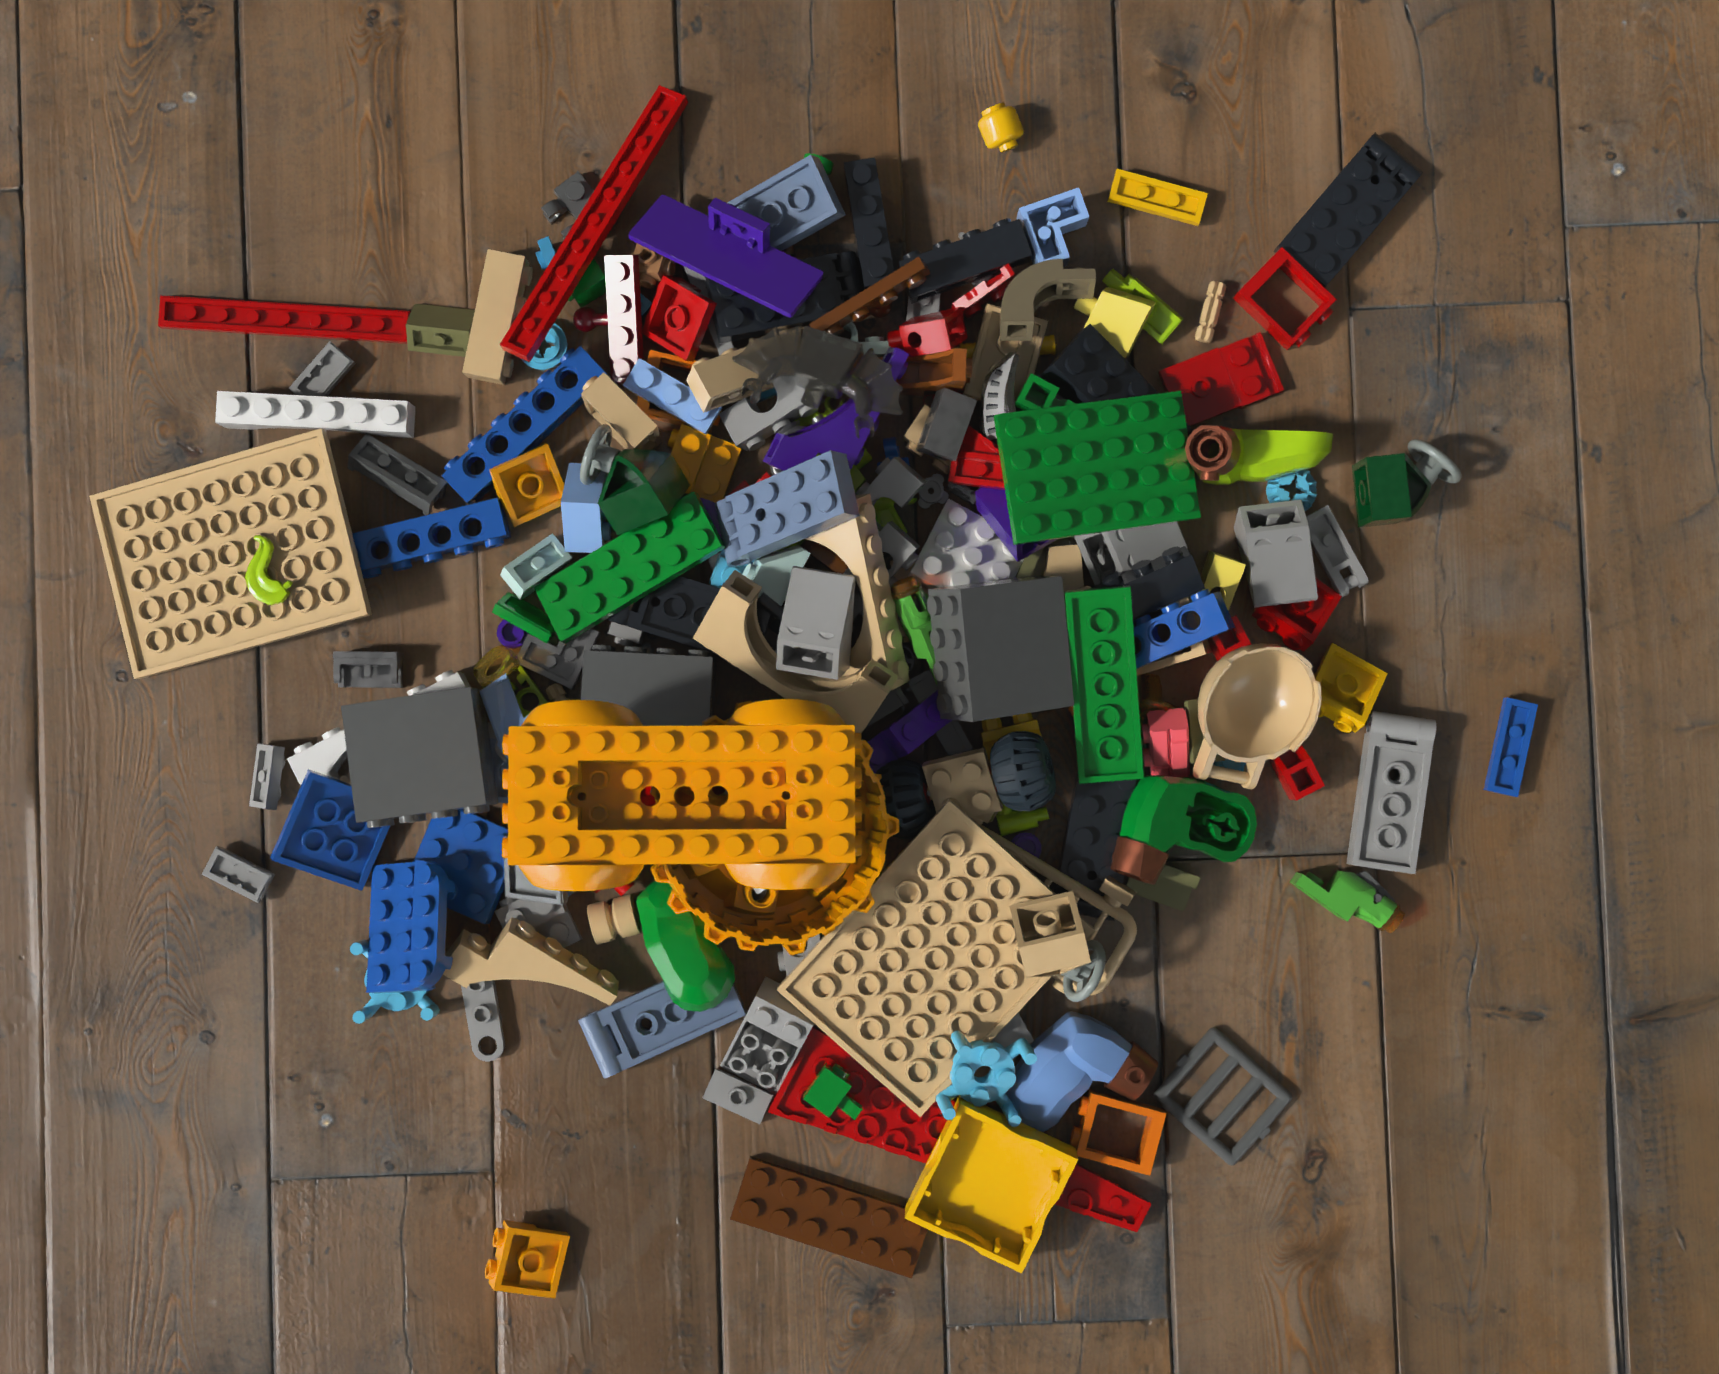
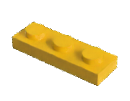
(1157, 197)

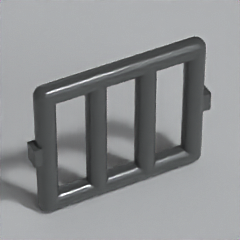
(1186, 1113)

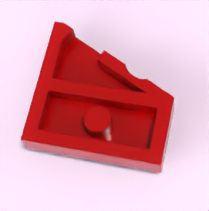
(994, 289)
(977, 463)

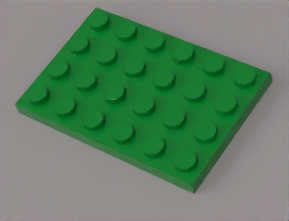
(1096, 467)

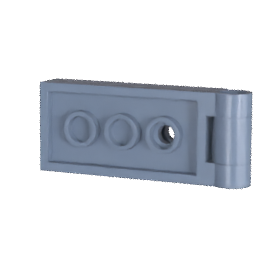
(793, 202)
(786, 508)
(622, 1041)

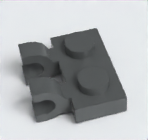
(572, 197)

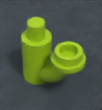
(1014, 821)

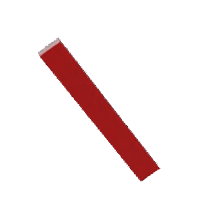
(283, 319)

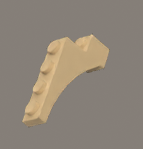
(526, 955)

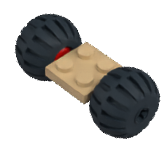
(1018, 776)

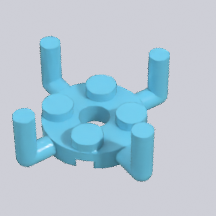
(391, 1001)
(987, 1088)

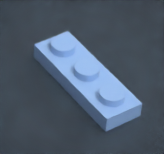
(669, 395)

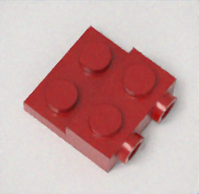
(678, 317)
(1299, 621)

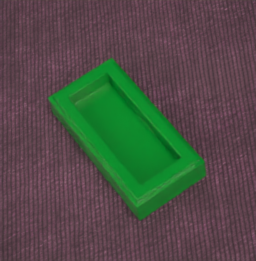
(525, 616)

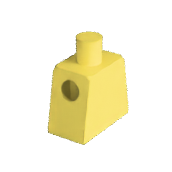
(1117, 317)
(1223, 573)

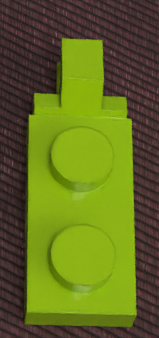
(1162, 317)

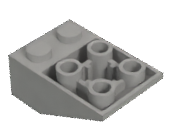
(1121, 549)
(1276, 552)
(816, 623)
(767, 1039)

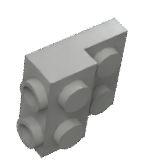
(546, 918)

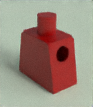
(930, 333)

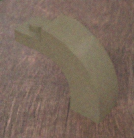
(1035, 287)

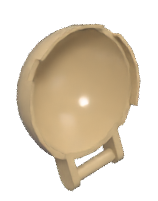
(1255, 710)

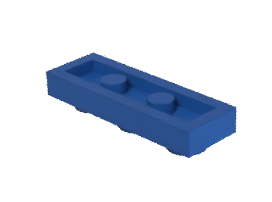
(1510, 747)

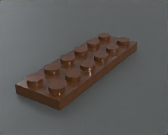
(828, 1217)

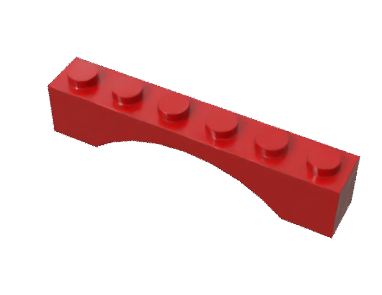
(1292, 768)

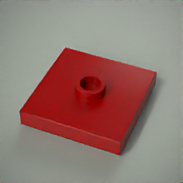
(1203, 385)

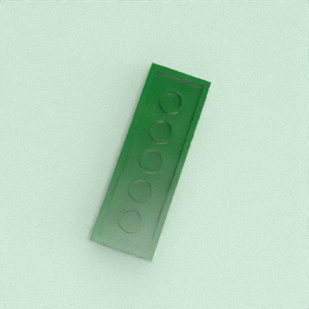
(629, 568)
(1104, 684)

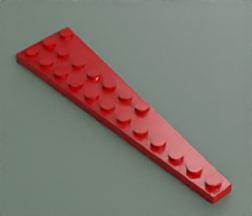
(899, 1130)

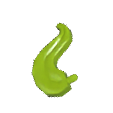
(257, 579)

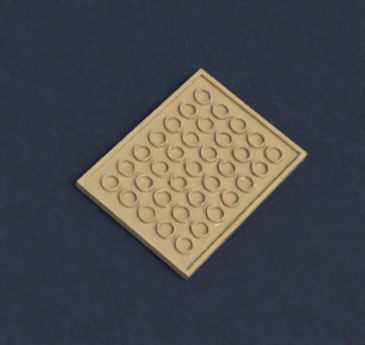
(186, 541)
(924, 959)

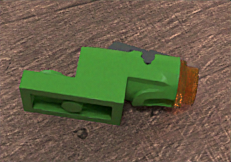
(914, 616)
(1350, 894)

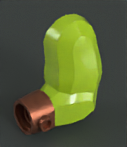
(1235, 455)

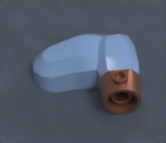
(1068, 1061)

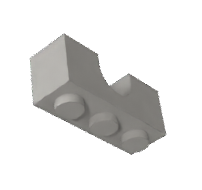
(751, 427)
(894, 481)

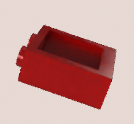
(1300, 277)

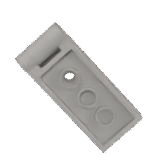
(1386, 810)

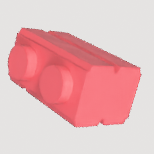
(1167, 743)

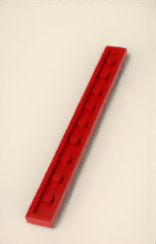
(594, 223)

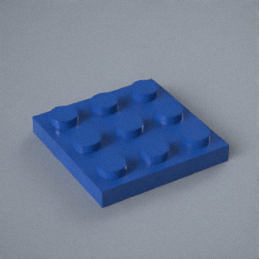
(324, 834)
(472, 857)

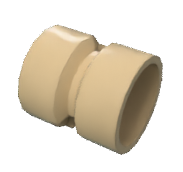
(612, 919)

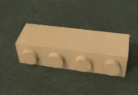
(495, 311)
(720, 380)

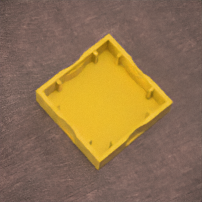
(991, 1184)

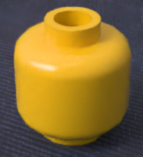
(1000, 127)

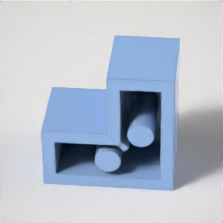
(1048, 220)
(582, 518)

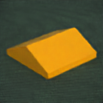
(528, 485)

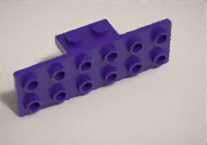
(729, 250)

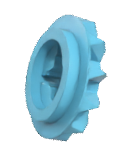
(552, 355)
(1303, 481)

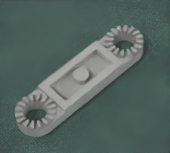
(483, 1017)

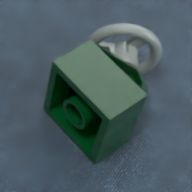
(638, 483)
(1394, 487)

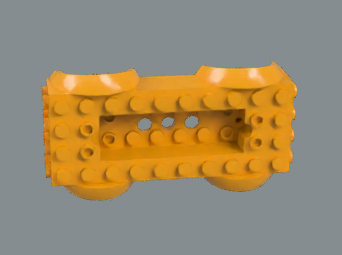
(582, 773)

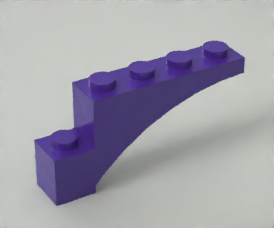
(832, 432)
(906, 733)

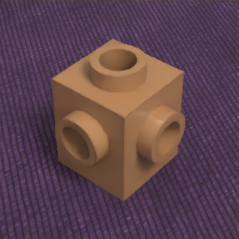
(652, 266)

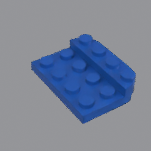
(407, 927)

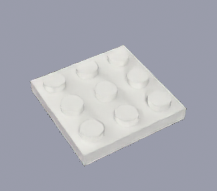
(962, 551)

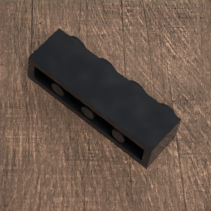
(868, 220)
(970, 258)
(1158, 581)

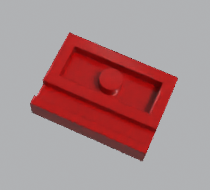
(1251, 369)

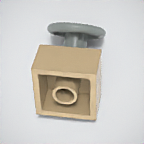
(1055, 943)

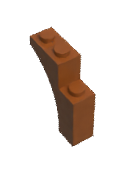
(935, 372)

